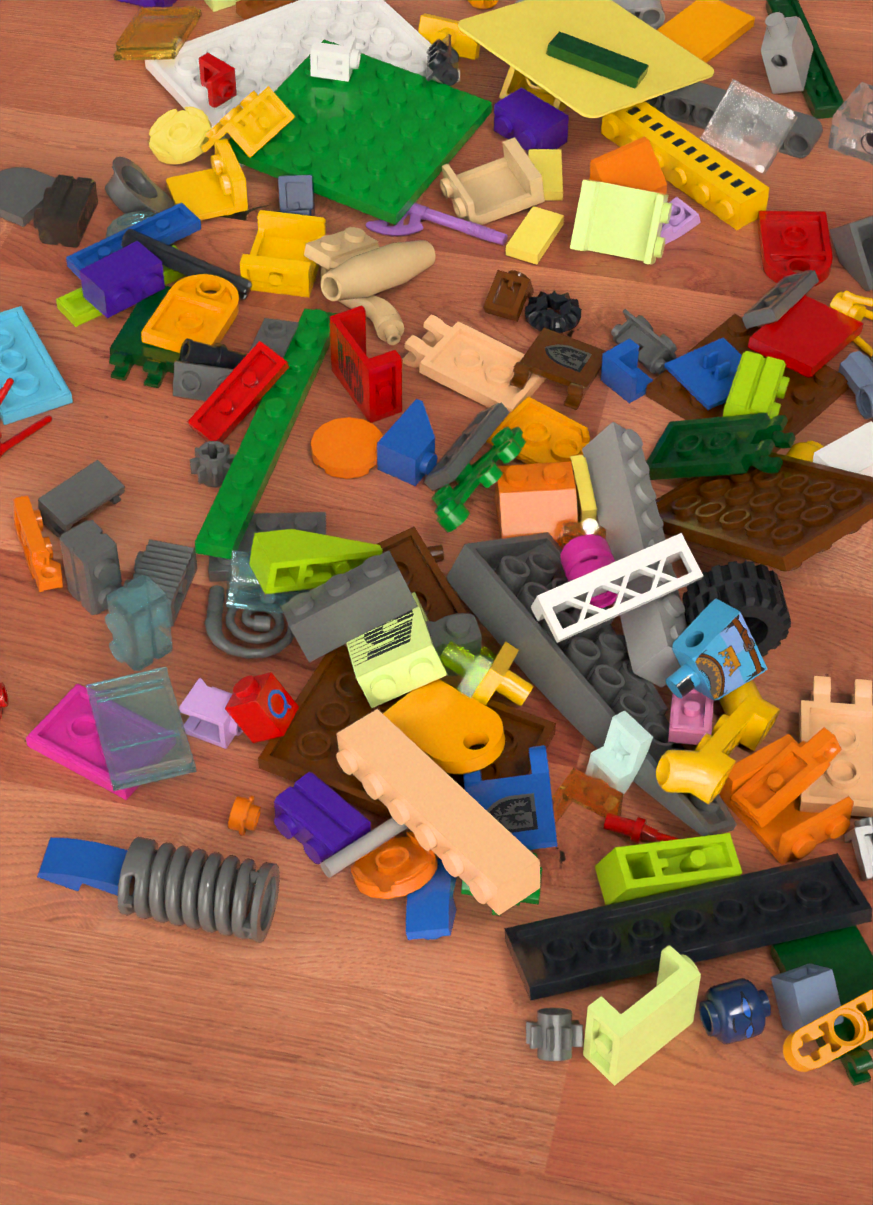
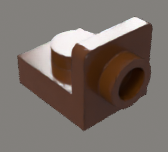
(508, 294)

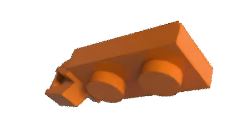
(35, 547)
(786, 777)

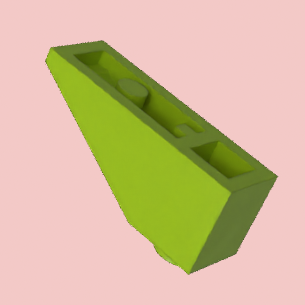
(304, 559)
(665, 866)

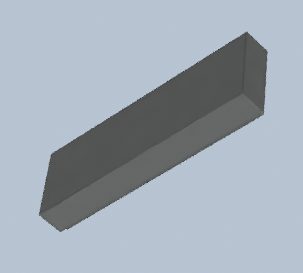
(780, 298)
(466, 446)

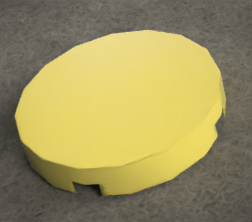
(179, 135)

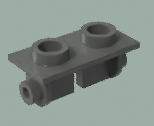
(276, 335)
(655, 349)
(197, 380)

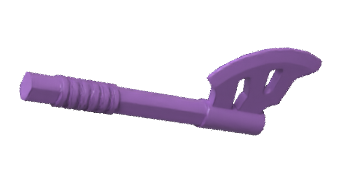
(425, 213)

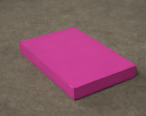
(72, 740)

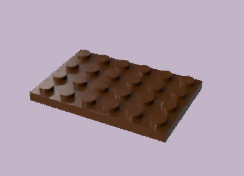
(770, 515)
(336, 701)

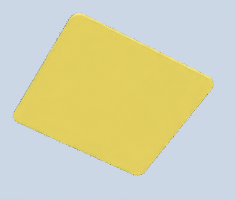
(524, 30)

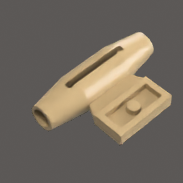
(362, 266)

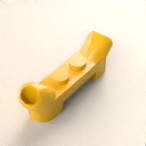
(707, 768)

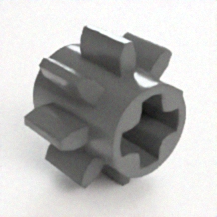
(211, 463)
(554, 1034)

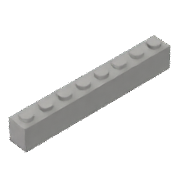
(633, 523)

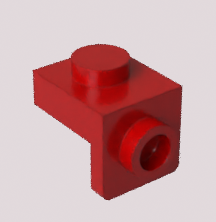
(218, 79)

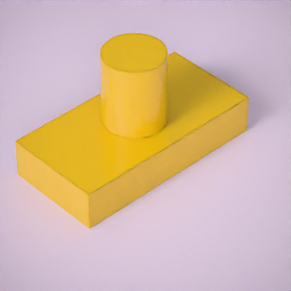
(437, 27)
(503, 680)

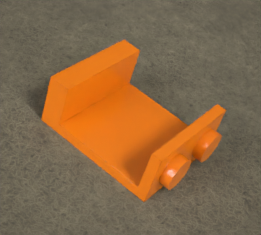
(791, 831)

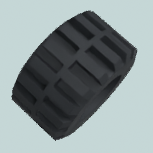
(749, 590)

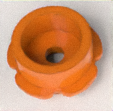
(244, 815)

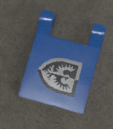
(520, 802)

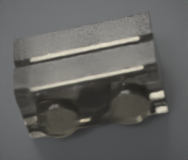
(66, 211)

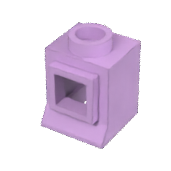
(208, 715)

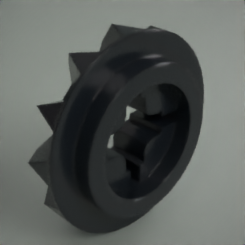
(539, 317)

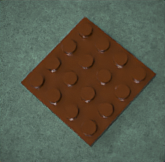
(802, 402)

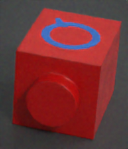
(261, 707)

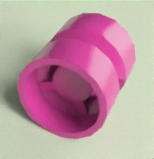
(584, 556)

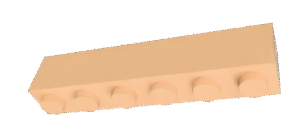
(438, 812)

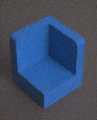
(621, 371)

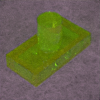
(467, 665)

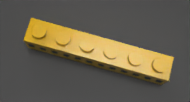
(691, 164)

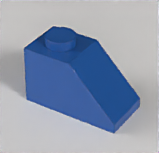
(408, 446)

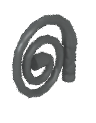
(260, 624)

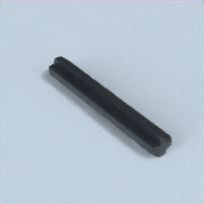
(184, 262)

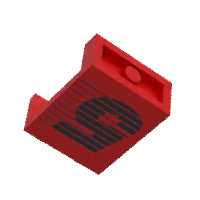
(370, 382)

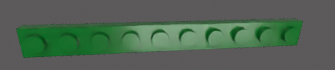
(265, 439)

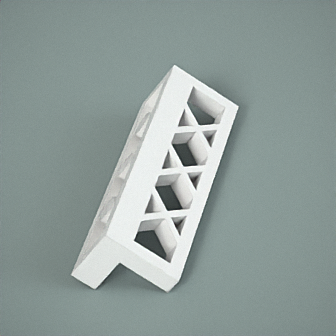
(614, 579)

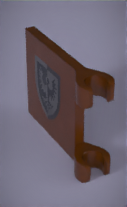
(561, 361)

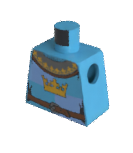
(715, 654)

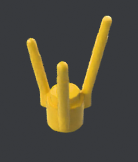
(851, 305)

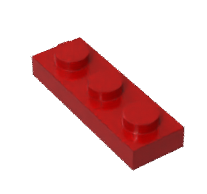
(238, 393)

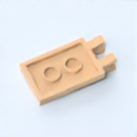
(469, 363)
(853, 766)

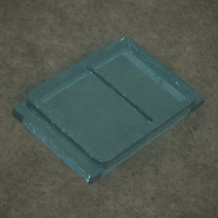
(140, 728)

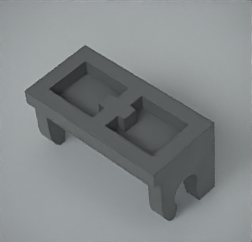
(79, 497)

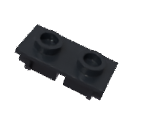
(443, 62)

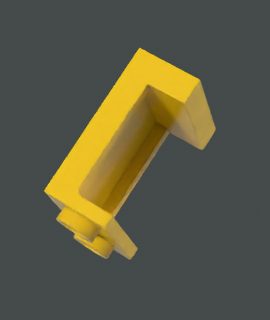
(278, 254)

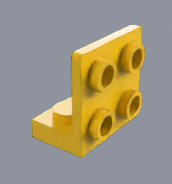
(254, 123)
(213, 190)

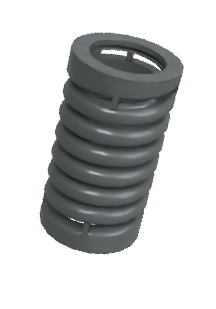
(199, 881)

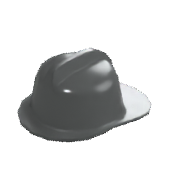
(133, 189)

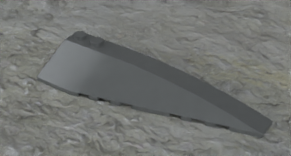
(581, 676)

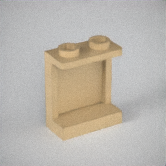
(495, 187)

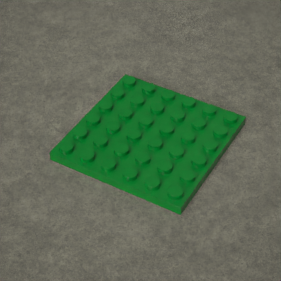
(369, 138)

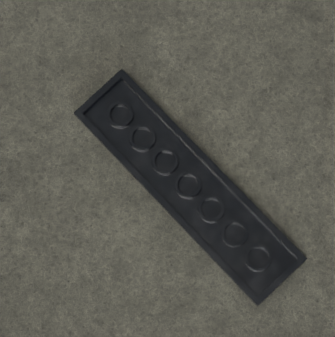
(695, 921)

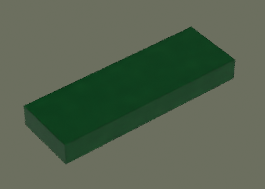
(597, 59)

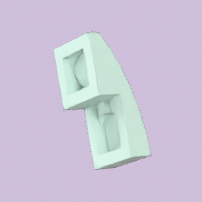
(621, 754)

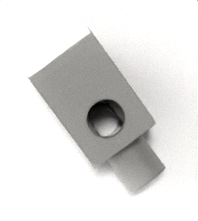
(786, 53)

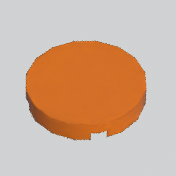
(346, 447)
(394, 868)

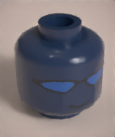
(734, 1011)

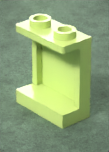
(626, 1040)

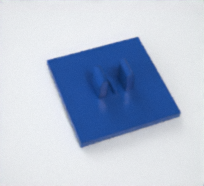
(707, 372)

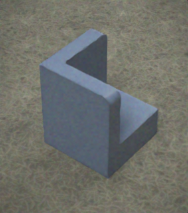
(805, 995)

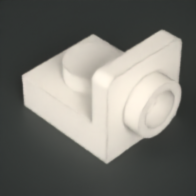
(333, 60)

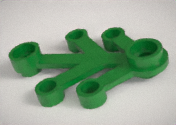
(450, 500)

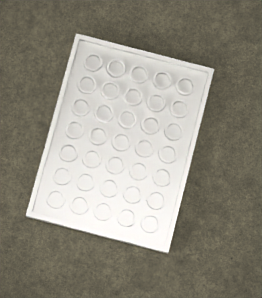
(278, 41)

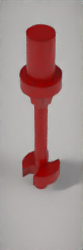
(635, 829)

